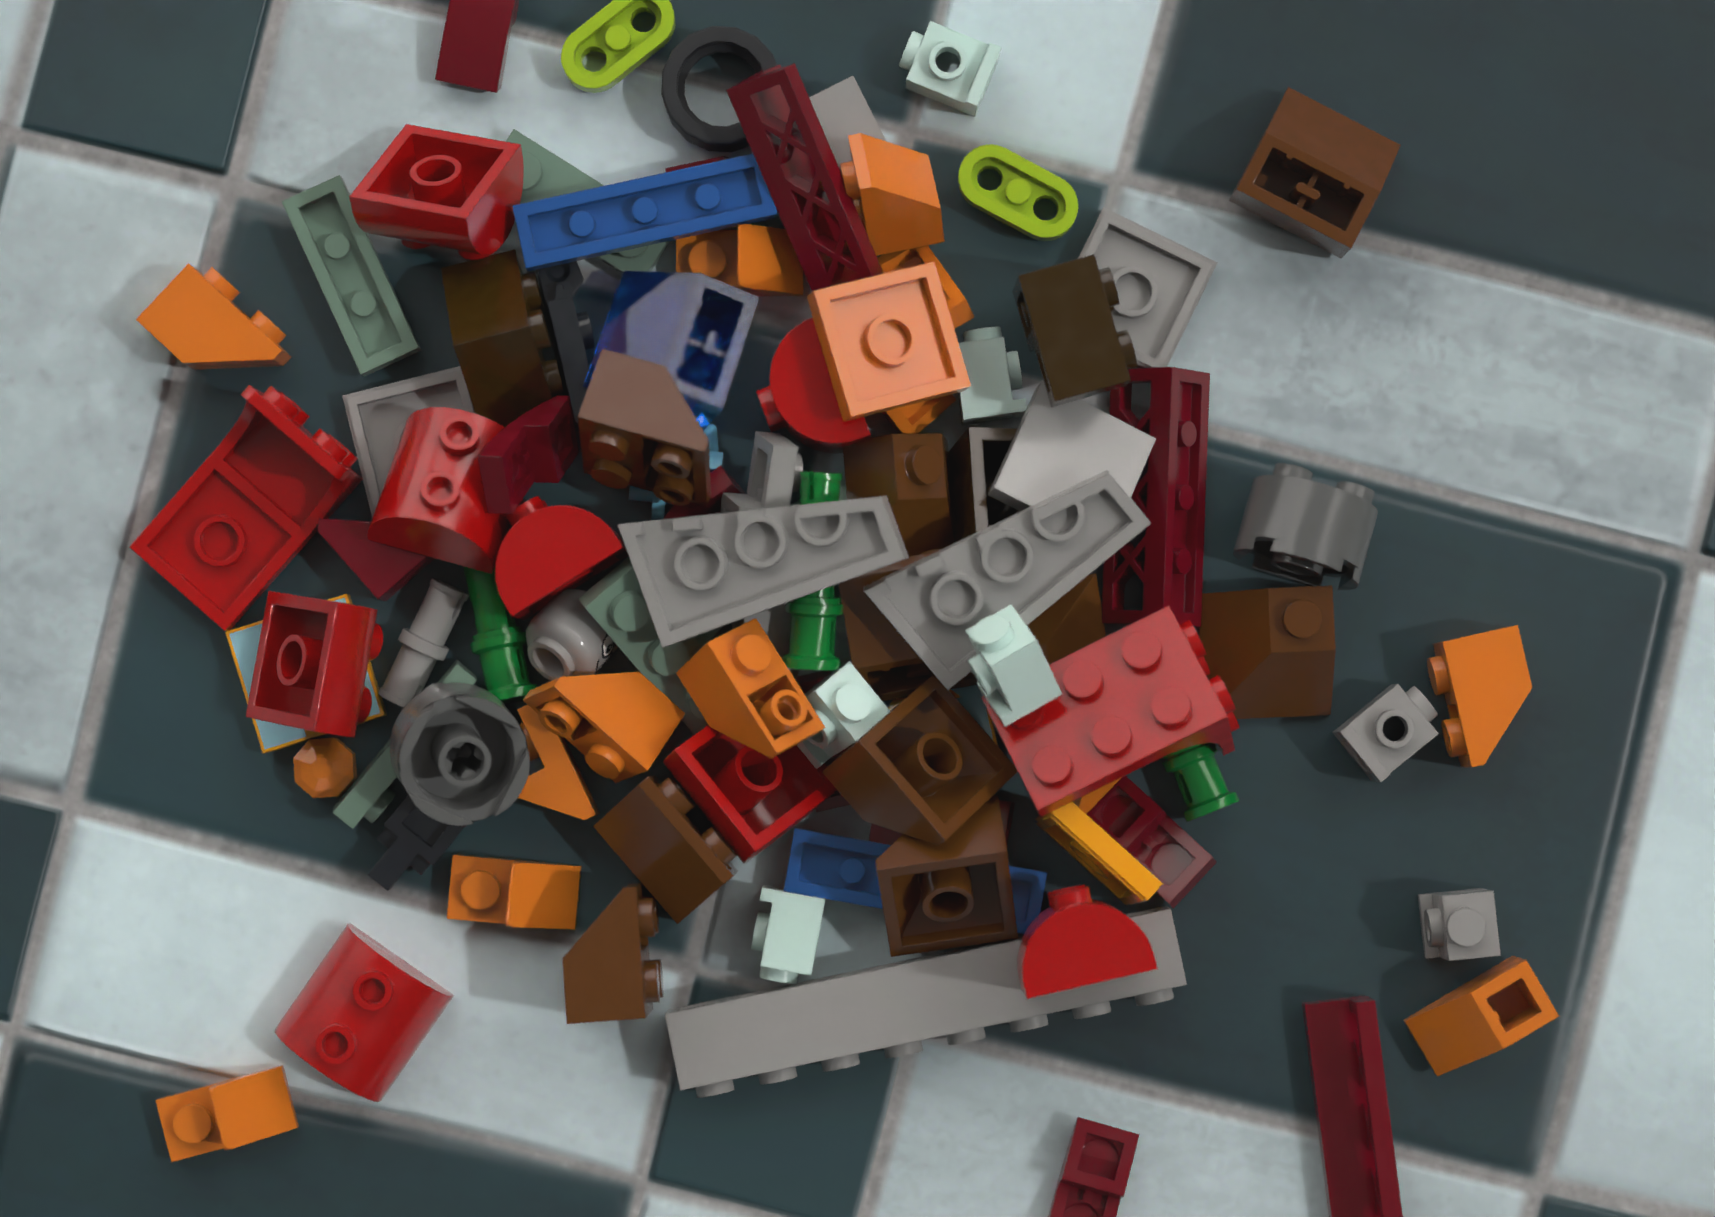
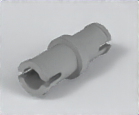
(423, 642)

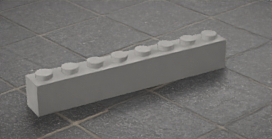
(892, 1010)

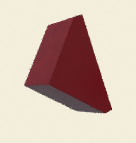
(377, 565)

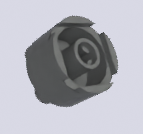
(1307, 527)
(471, 787)

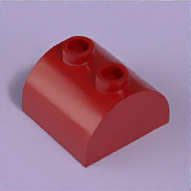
(442, 191)
(804, 396)
(436, 491)
(550, 553)
(314, 664)
(746, 792)
(1080, 945)
(362, 1015)

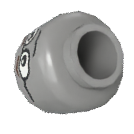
(567, 638)

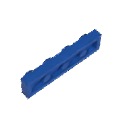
(642, 212)
(847, 872)

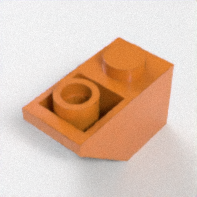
(893, 194)
(207, 329)
(1483, 688)
(749, 691)
(609, 718)
(1481, 1016)

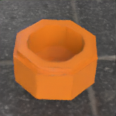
(325, 767)

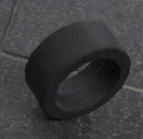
(681, 60)

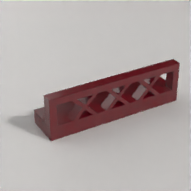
(803, 177)
(1168, 495)
(1352, 1107)

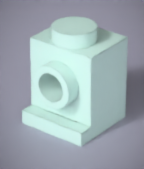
(958, 89)
(992, 378)
(1010, 666)
(847, 711)
(787, 934)

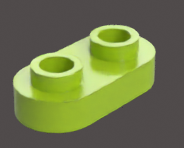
(614, 36)
(1020, 189)

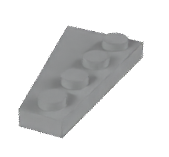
(743, 562)
(1014, 562)

